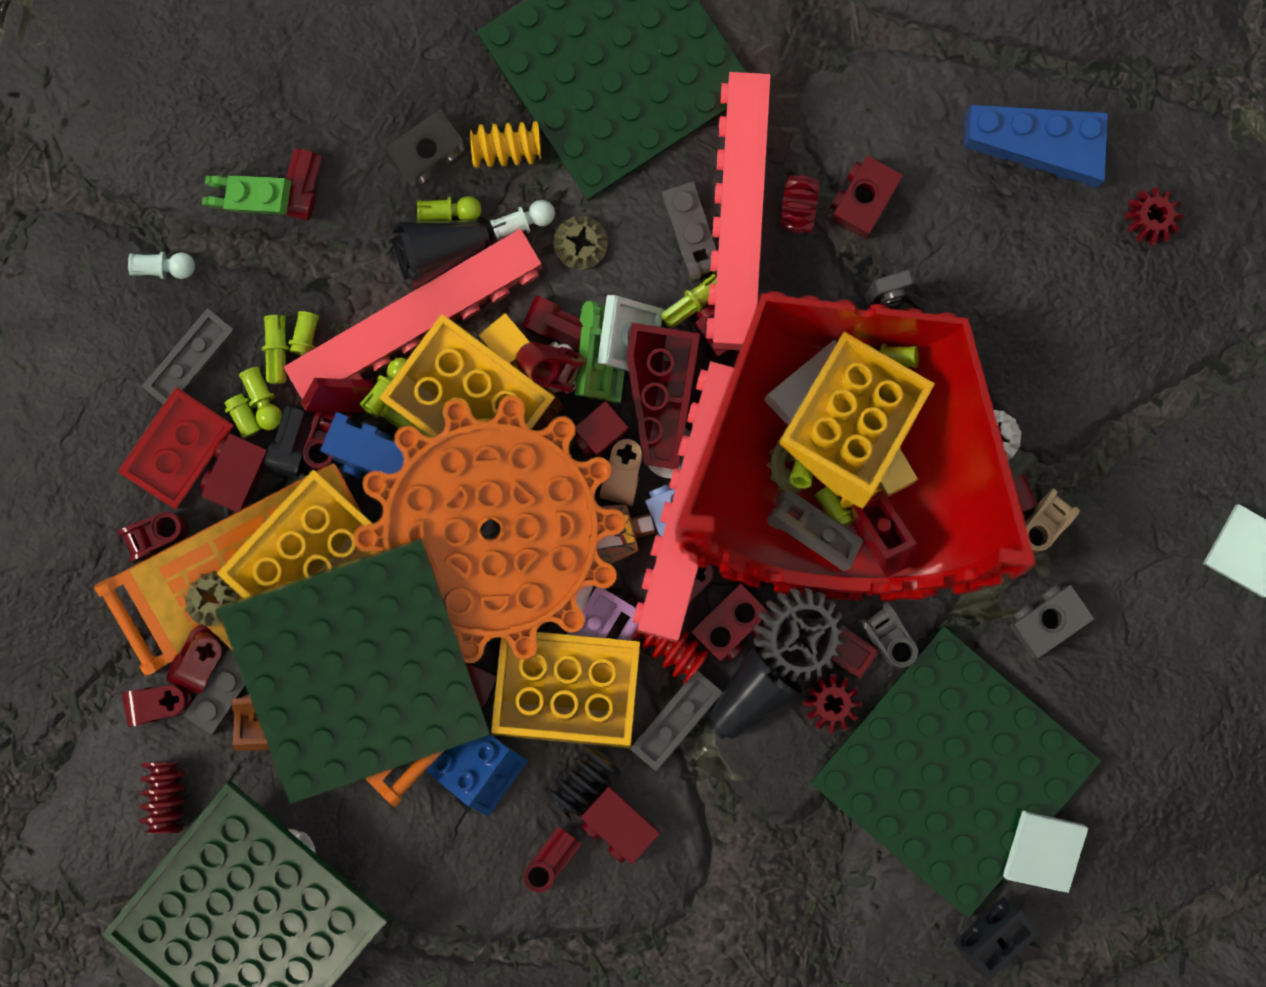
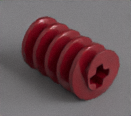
(162, 797)

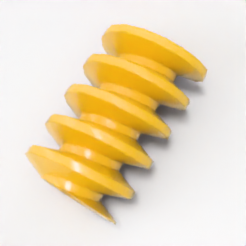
(505, 144)

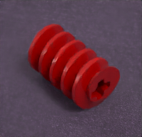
(679, 653)

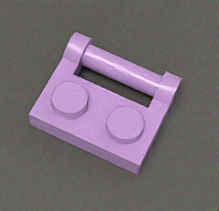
(601, 614)

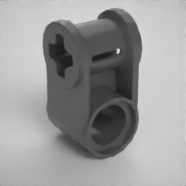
(889, 635)

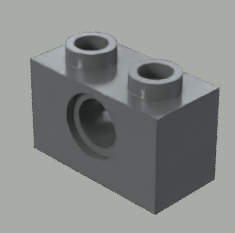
(1070, 614)

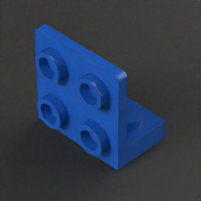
(478, 771)

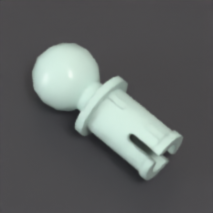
(539, 213)
(179, 265)

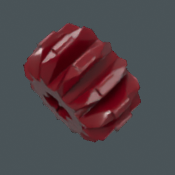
(799, 204)
(1151, 204)
(835, 692)

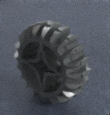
(824, 625)

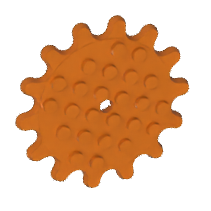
(535, 495)

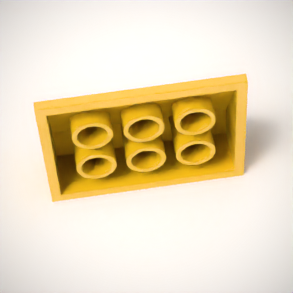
(458, 366)
(855, 418)
(299, 539)
(568, 691)

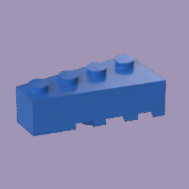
(1044, 139)
(361, 449)

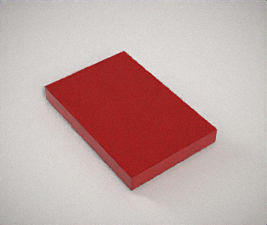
(175, 448)

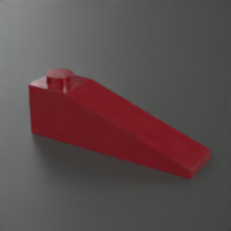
(661, 382)

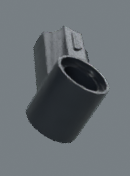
(286, 451)

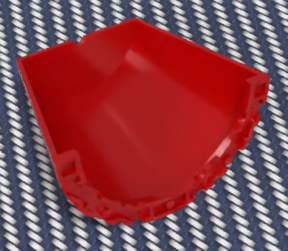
(957, 511)

